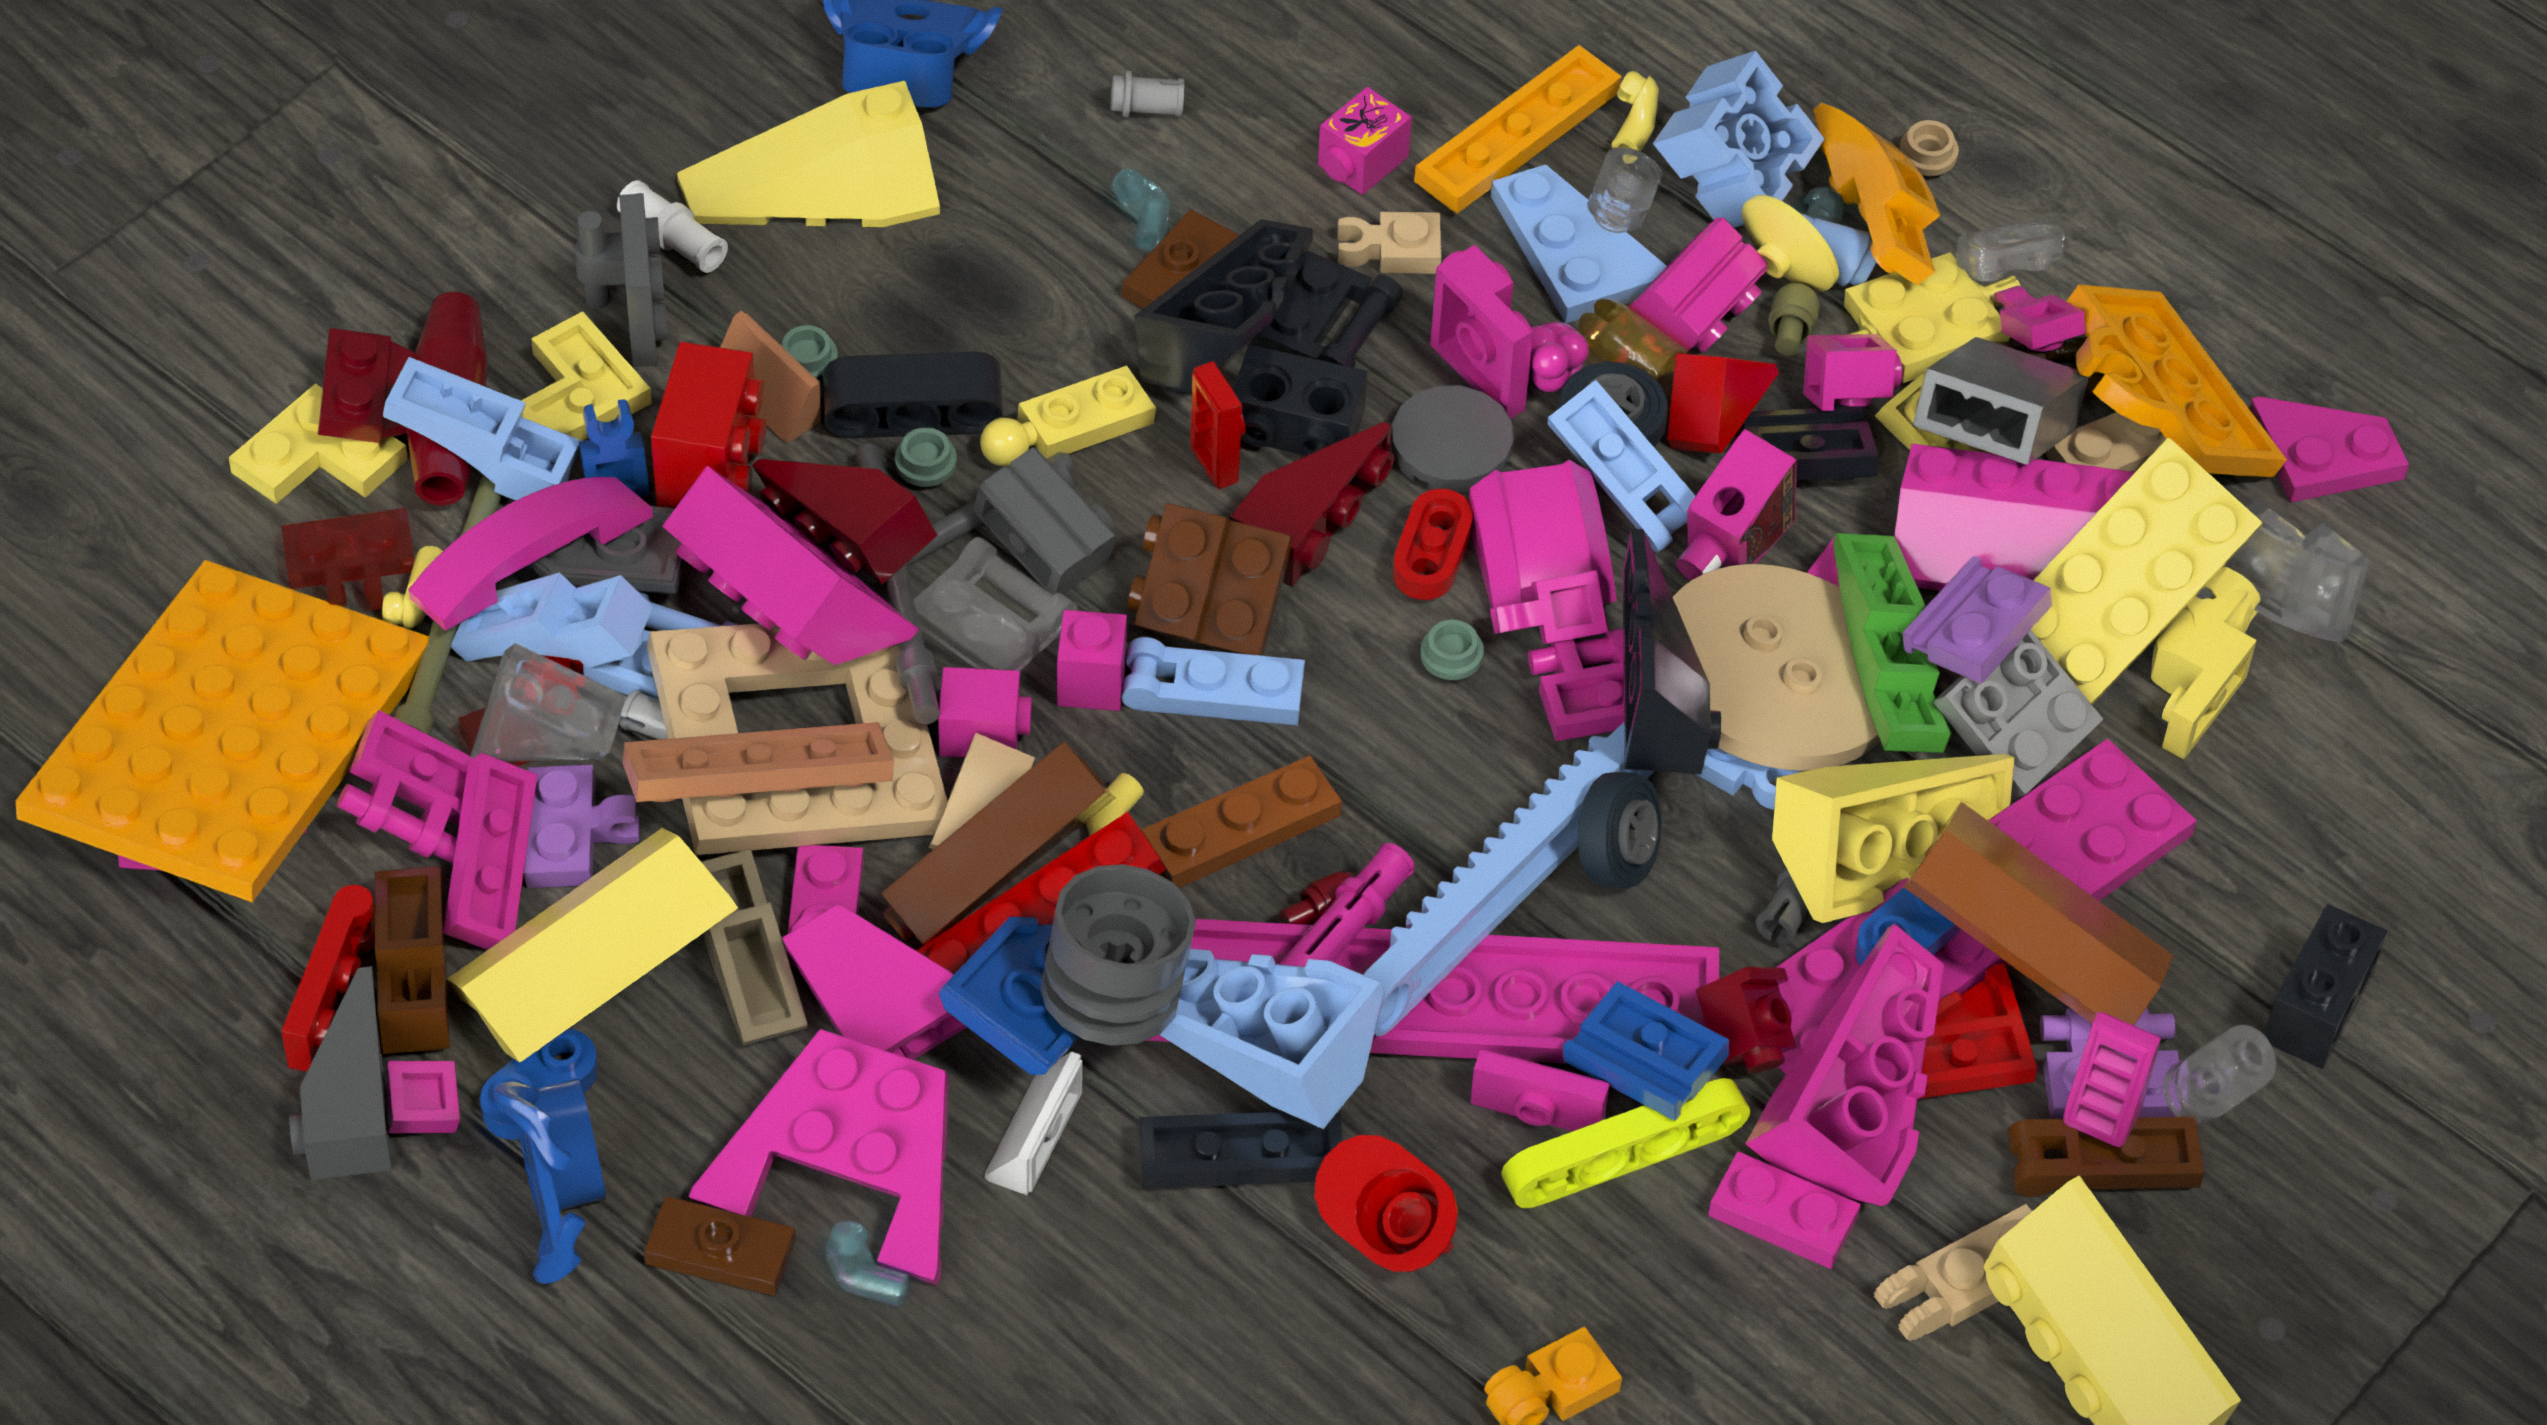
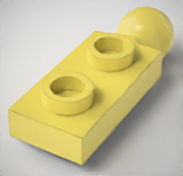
(1071, 418)

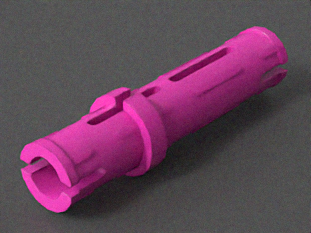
(1357, 904)

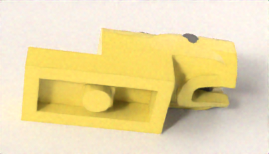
(2204, 657)

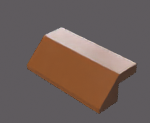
(2038, 920)

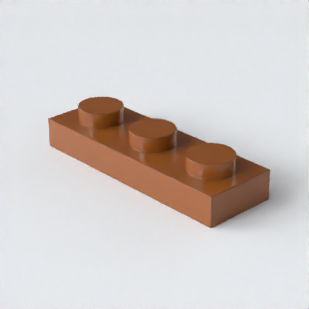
(1243, 821)

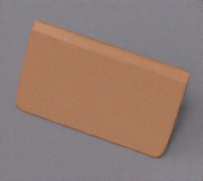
(790, 391)

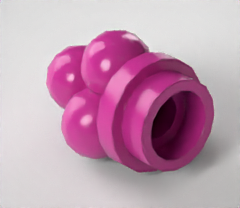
(1556, 355)

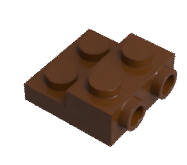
(1210, 580)

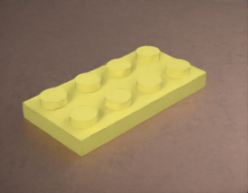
(2138, 566)

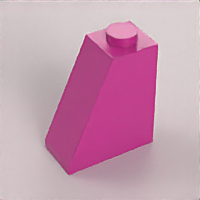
(871, 983)

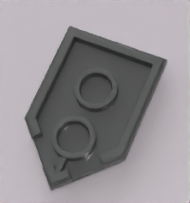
(641, 556)

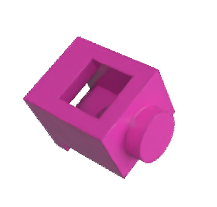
(1850, 370)

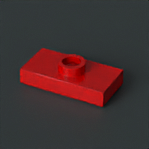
(1216, 425)

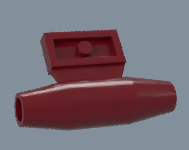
(365, 368)

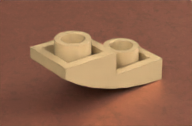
(982, 777)

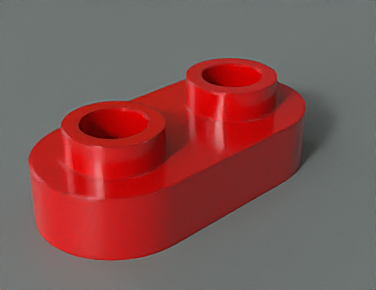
(1431, 549)

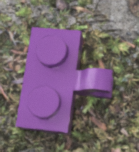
(569, 824)

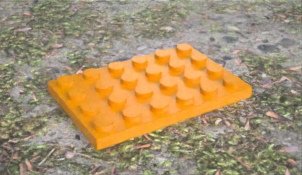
(224, 730)

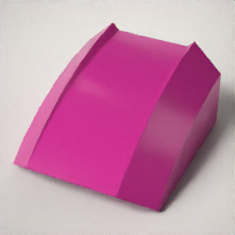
(1537, 529)

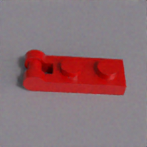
(331, 967)

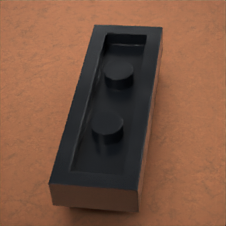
(1233, 1149)

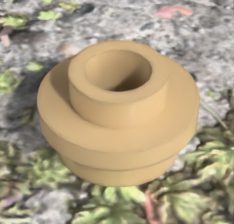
(1930, 147)

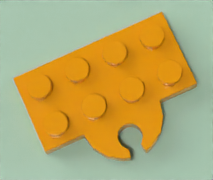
(2169, 381)

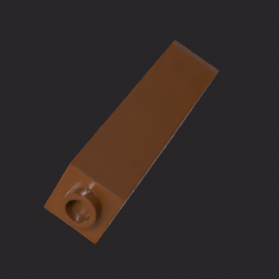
(996, 845)

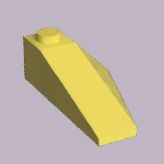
(839, 161)
(1867, 825)

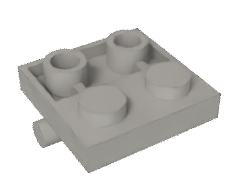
(2021, 711)

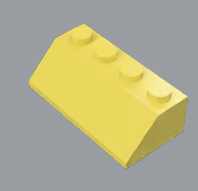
(2104, 1318)

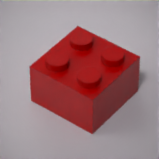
(707, 420)

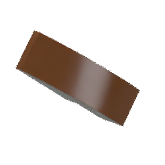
(411, 960)

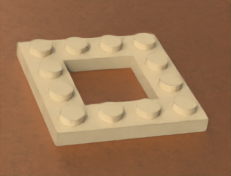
(693, 683)

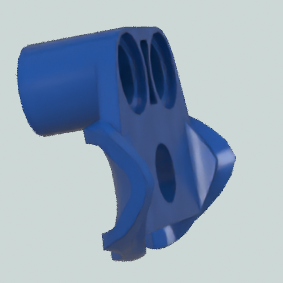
(893, 49)
(559, 1165)

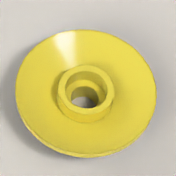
(1789, 243)

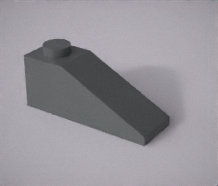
(344, 1092)

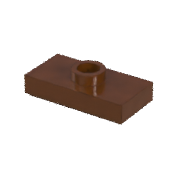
(1176, 256)
(720, 1246)

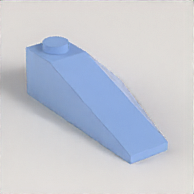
(1280, 1029)

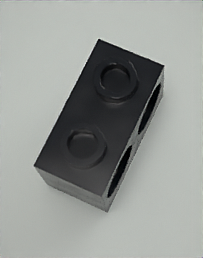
(1298, 400)
(2325, 986)

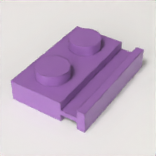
(1977, 619)

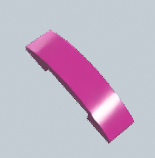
(466, 572)

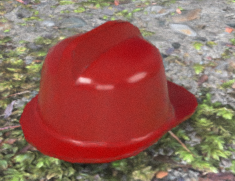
(1386, 1203)

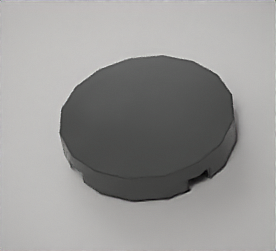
(1451, 437)

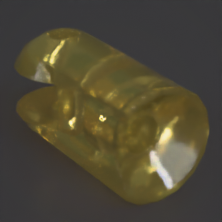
(1626, 337)

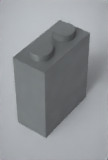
(2000, 400)

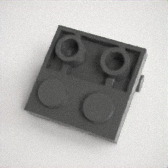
(624, 259)

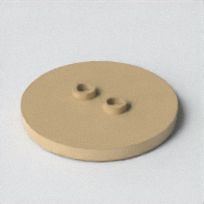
(1778, 666)

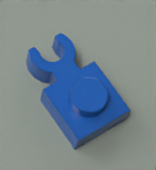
(614, 450)

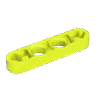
(1622, 1145)

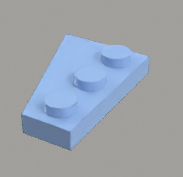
(1567, 246)

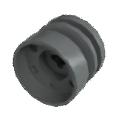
(1117, 954)

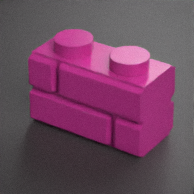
(1702, 285)

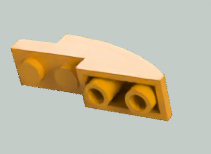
(1884, 187)

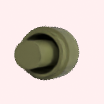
(1793, 316)

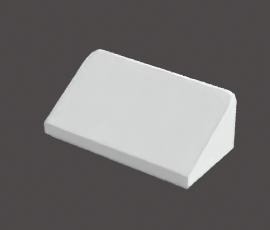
(1037, 1126)

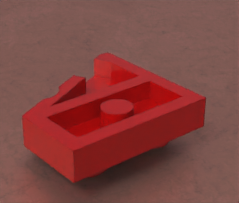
(1978, 1040)

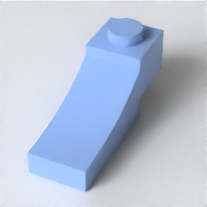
(482, 429)
(558, 620)

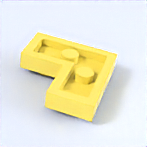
(586, 374)
(292, 450)

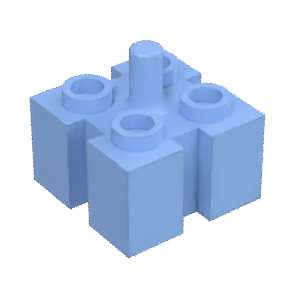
(1738, 137)

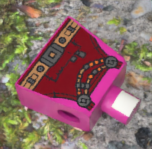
(1740, 508)

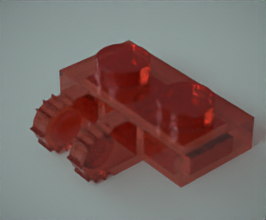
(349, 551)

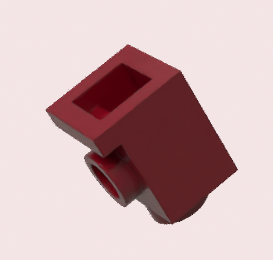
(1751, 1015)

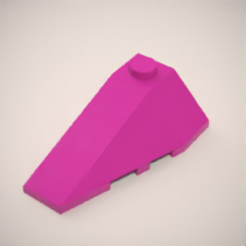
(1854, 1089)

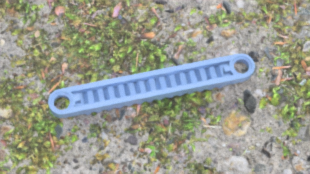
(1491, 884)

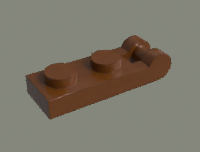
(2155, 1155)

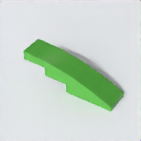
(1878, 607)

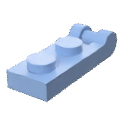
(1622, 462)
(1213, 683)

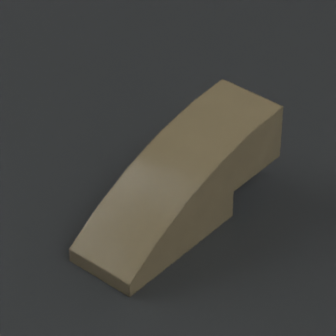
(751, 956)

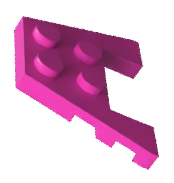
(857, 1119)

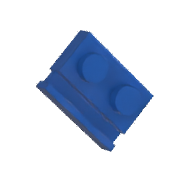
(1646, 1050)

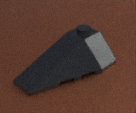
(1219, 305)
(1664, 681)

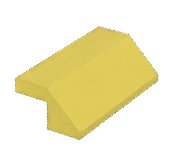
(592, 943)

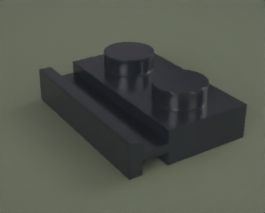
(1822, 442)

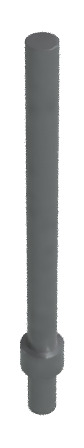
(915, 662)

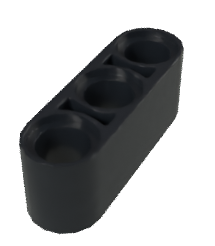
(911, 391)

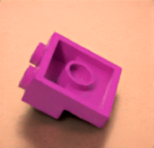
(1479, 330)

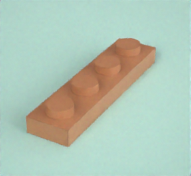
(757, 762)

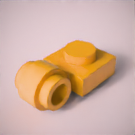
(1564, 1374)

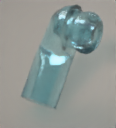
(1146, 204)

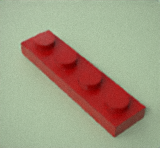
(1038, 894)

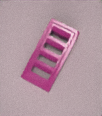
(2108, 1085)

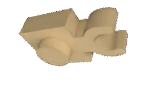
(1401, 242)

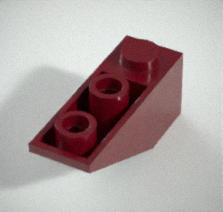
(1318, 495)
(853, 509)

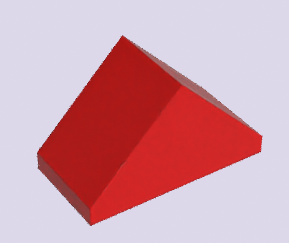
(1713, 399)

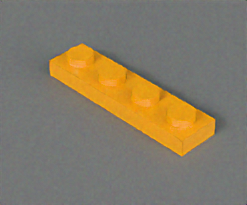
(1517, 129)

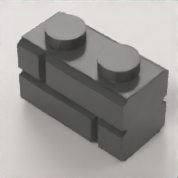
(1046, 521)

